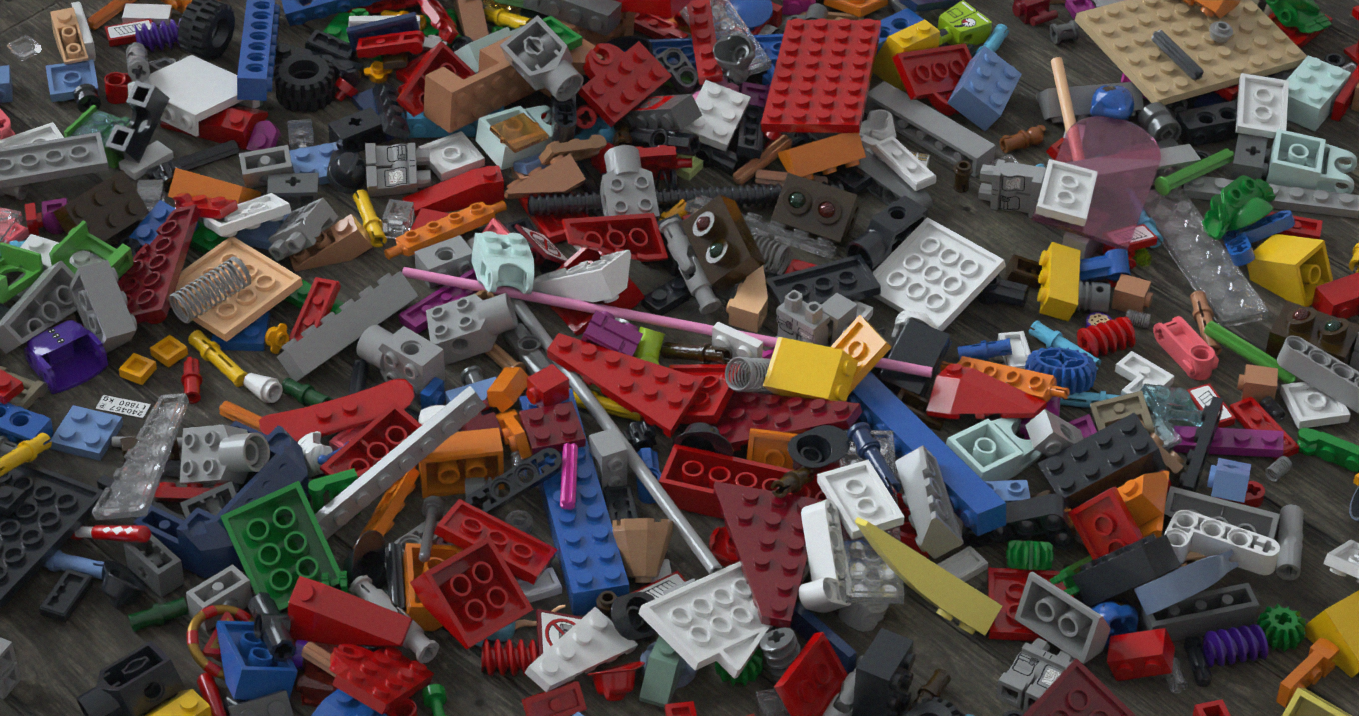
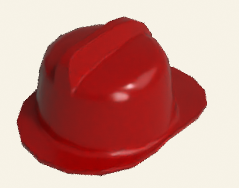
(616, 680)

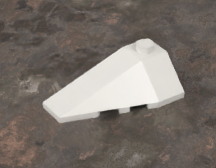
(588, 281)

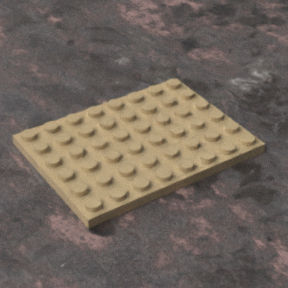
(1126, 32)

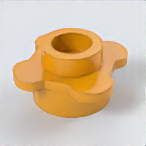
(377, 73)
(276, 337)

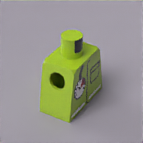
(963, 25)

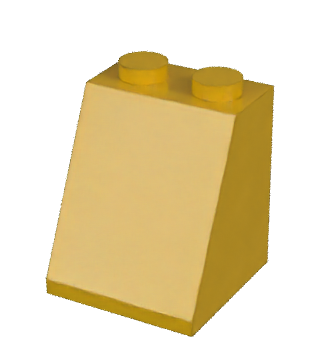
(913, 38)
(1291, 267)
(810, 371)
(1340, 626)

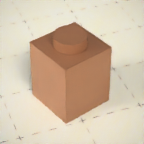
(1132, 294)
(1258, 382)

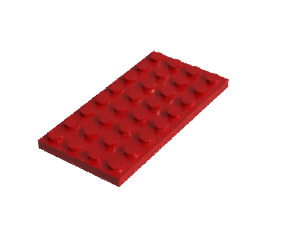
(822, 76)

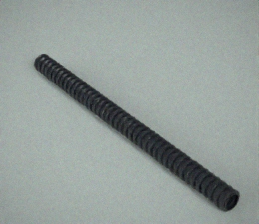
(665, 199)

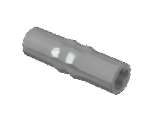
(1290, 542)

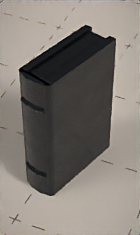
(919, 346)

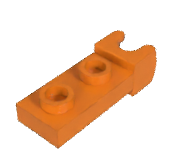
(514, 433)
(1309, 672)

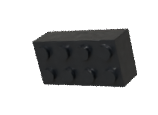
(1102, 461)

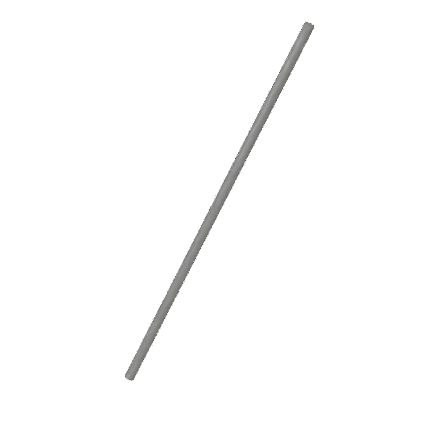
(633, 459)

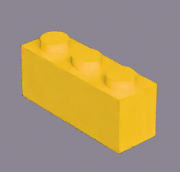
(1059, 281)

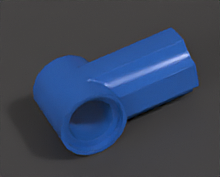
(1105, 267)
(650, 458)

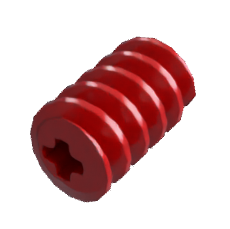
(1107, 336)
(508, 657)

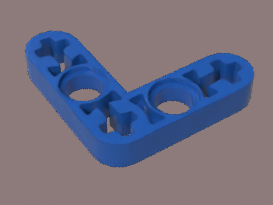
(1238, 241)

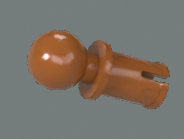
(1022, 140)

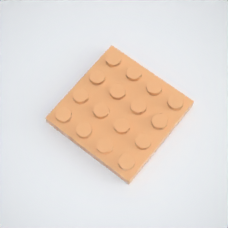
(268, 287)

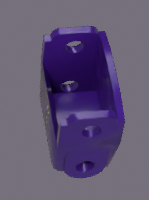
(66, 356)

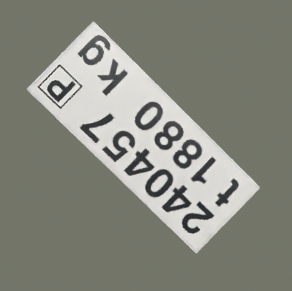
(123, 406)

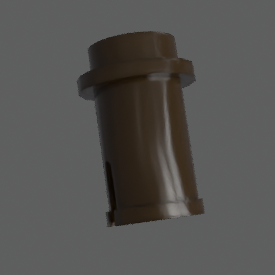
(962, 175)
(605, 601)

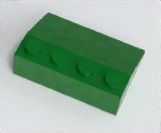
(280, 542)

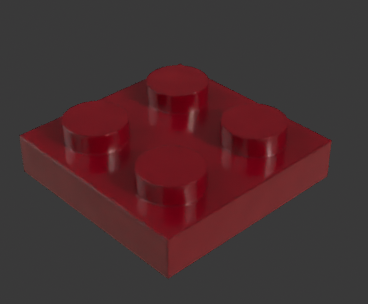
(552, 427)

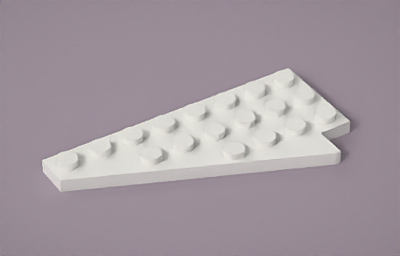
(710, 620)

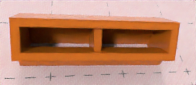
(507, 388)

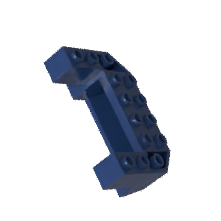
(202, 537)

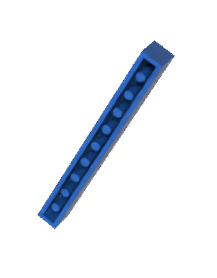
(969, 495)

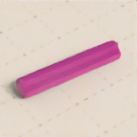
(569, 476)

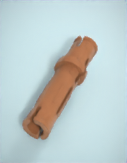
(1200, 304)

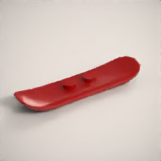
(342, 412)

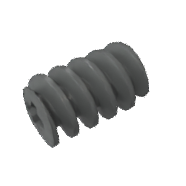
(780, 650)

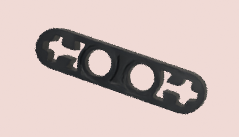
(511, 479)

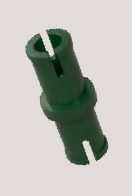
(304, 394)
(158, 614)

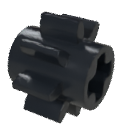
(165, 172)
(640, 435)

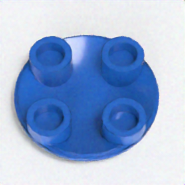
(753, 11)

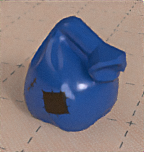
(1112, 102)
(1119, 616)

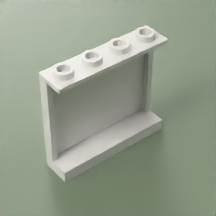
(195, 92)

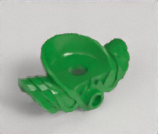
(1300, 13)
(1238, 206)

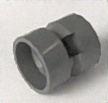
(1159, 122)

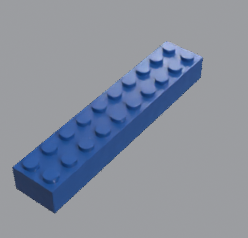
(584, 534)

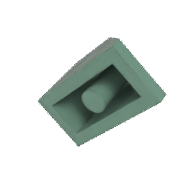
(661, 674)

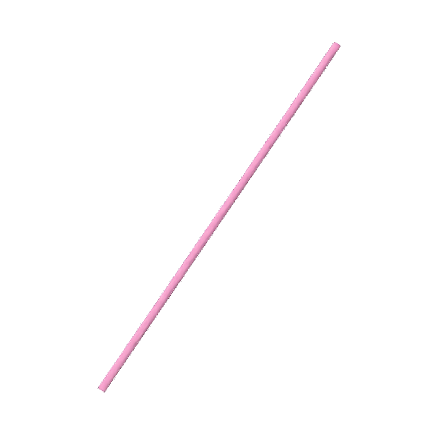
(626, 314)

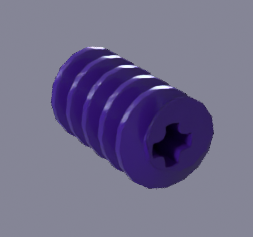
(158, 36)
(1235, 642)

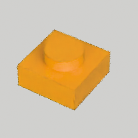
(169, 351)
(137, 368)

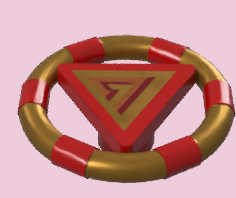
(212, 647)

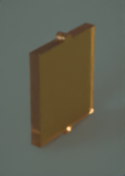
(519, 132)

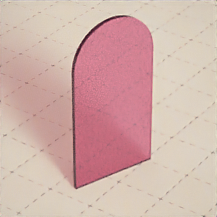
(1126, 169)

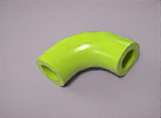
(649, 345)

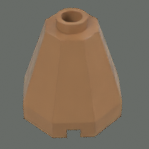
(642, 546)

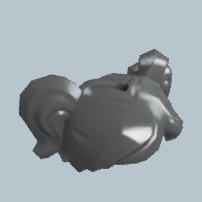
(735, 56)

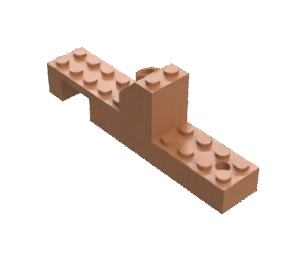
(458, 102)

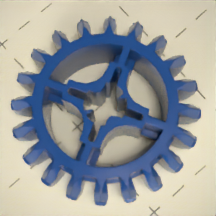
(1068, 366)

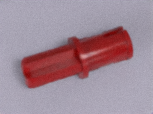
(192, 380)

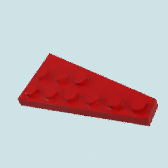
(635, 384)

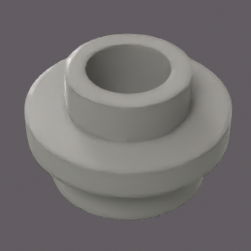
(1220, 31)

